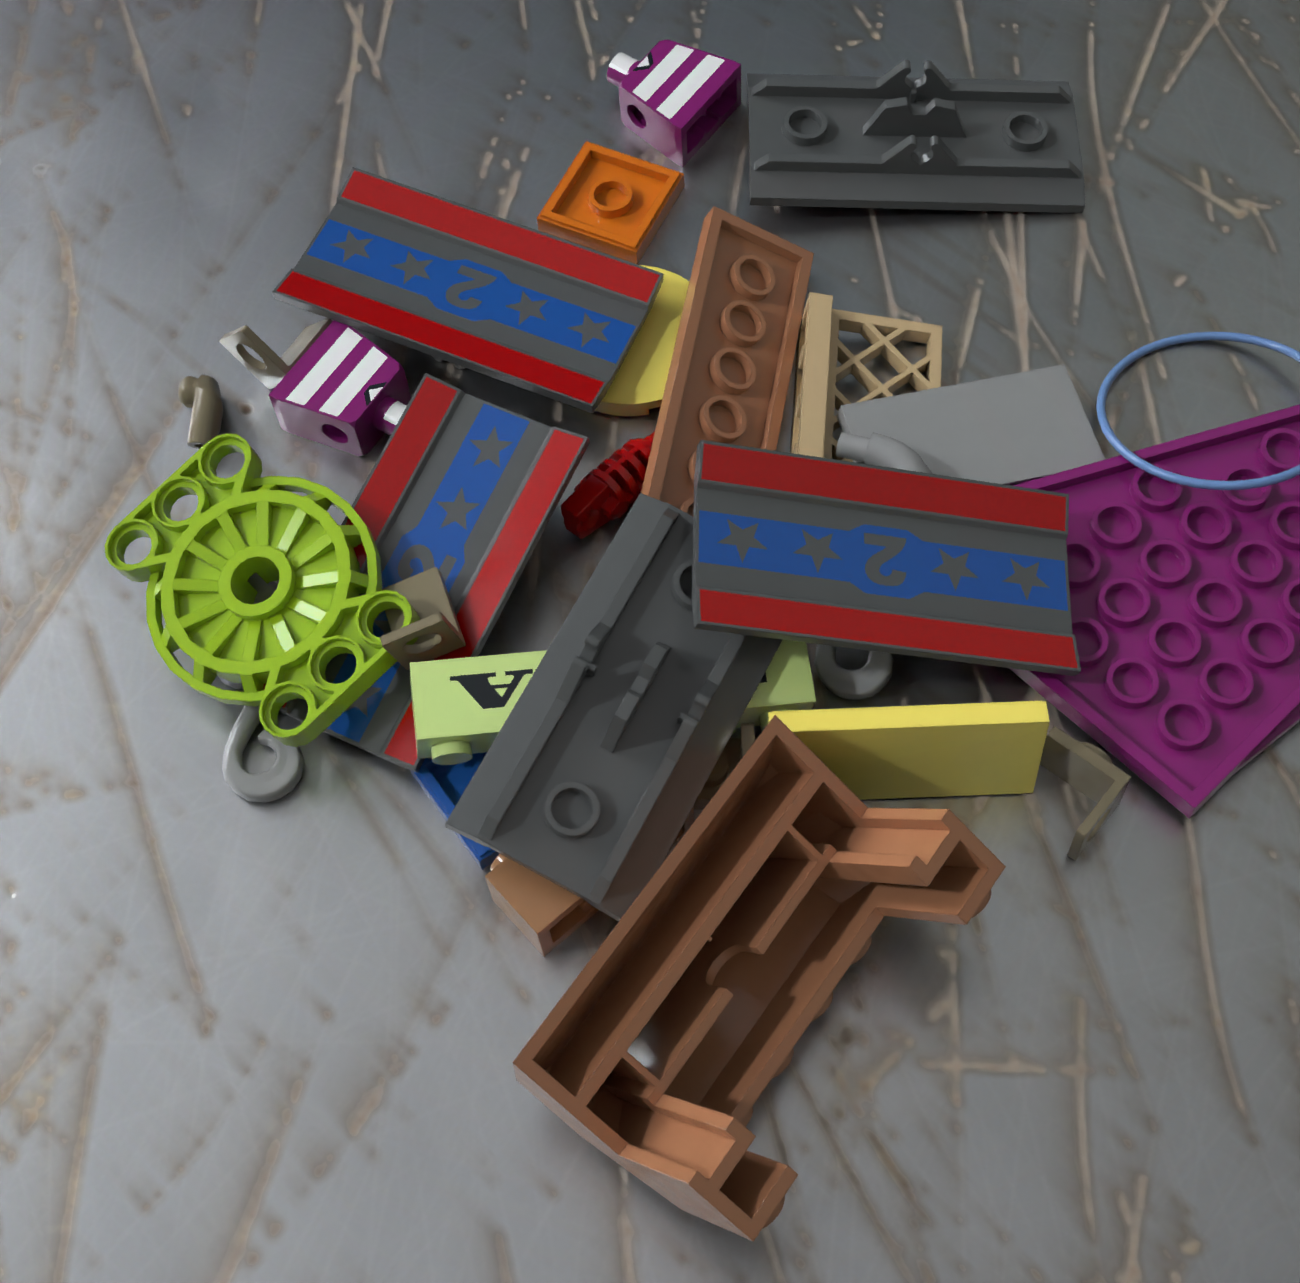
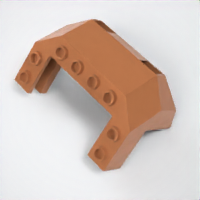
(729, 967)

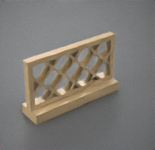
(818, 371)

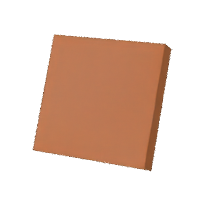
(611, 202)

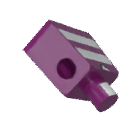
(676, 96)
(342, 392)

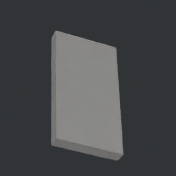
(986, 428)

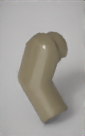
(205, 399)

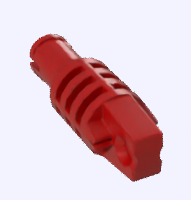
(609, 489)

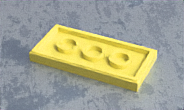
(927, 747)

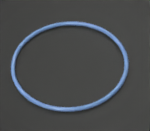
(1167, 475)

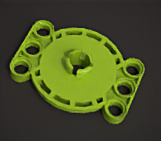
(209, 610)

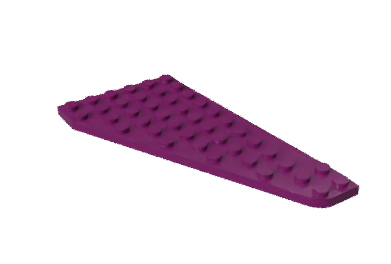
(1184, 606)

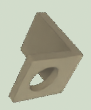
(274, 367)
(437, 626)
(1089, 772)

